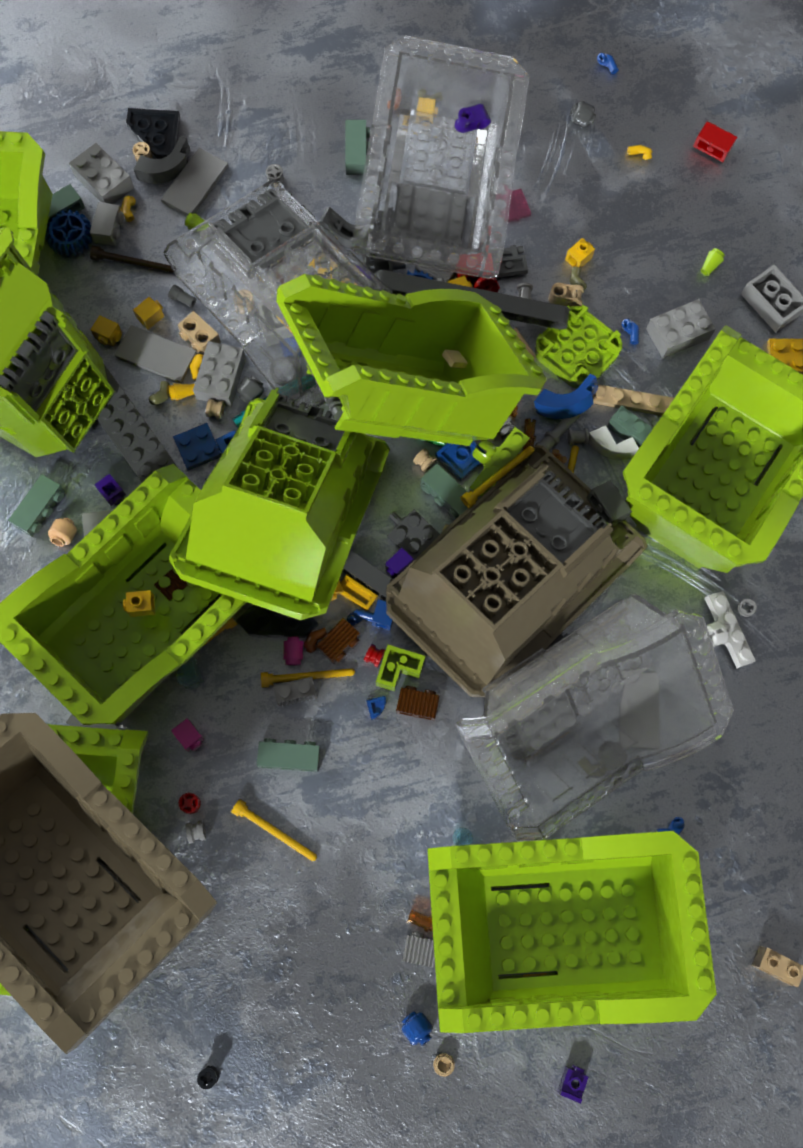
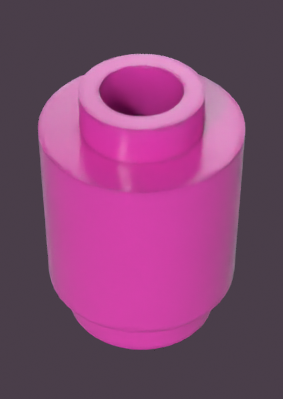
(292, 651)

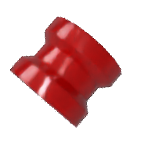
(374, 655)
(186, 800)

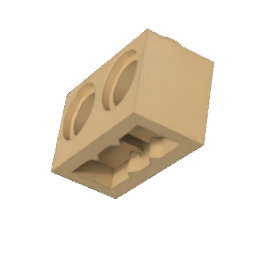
(201, 331)
(778, 966)

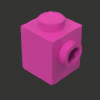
(188, 735)

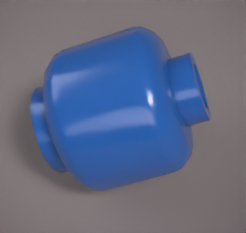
(417, 1028)

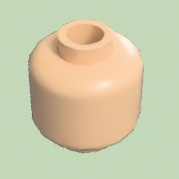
(62, 532)

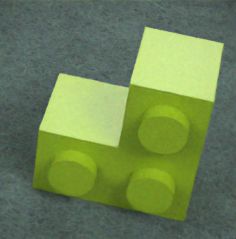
(396, 662)

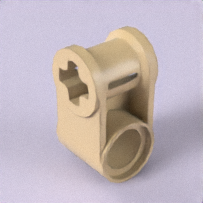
(567, 294)

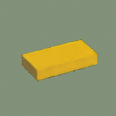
(358, 593)

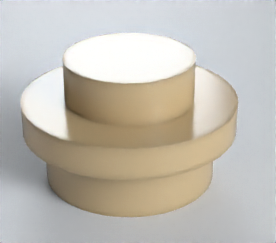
(443, 1064)

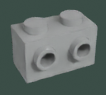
(106, 223)

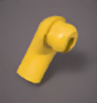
(640, 149)
(127, 202)
(195, 365)

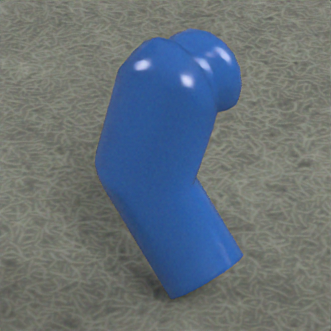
(608, 61)
(632, 329)
(359, 615)
(676, 825)

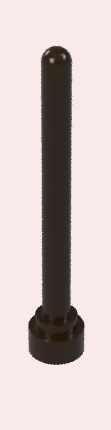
(97, 254)

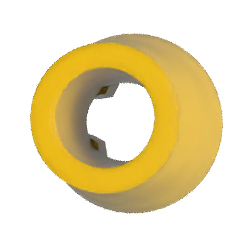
(180, 391)

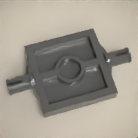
(412, 533)

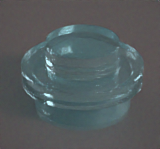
(462, 836)

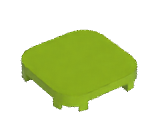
(579, 349)

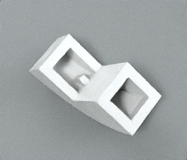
(604, 444)

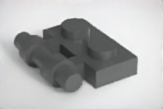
(513, 264)

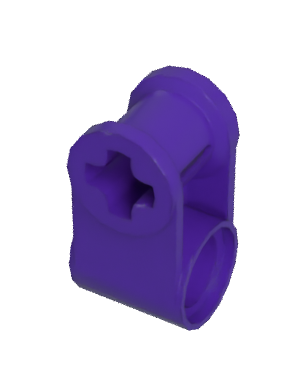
(472, 118)

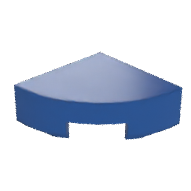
(376, 706)

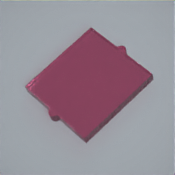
(518, 206)

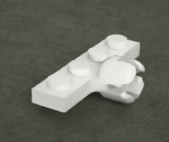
(727, 630)

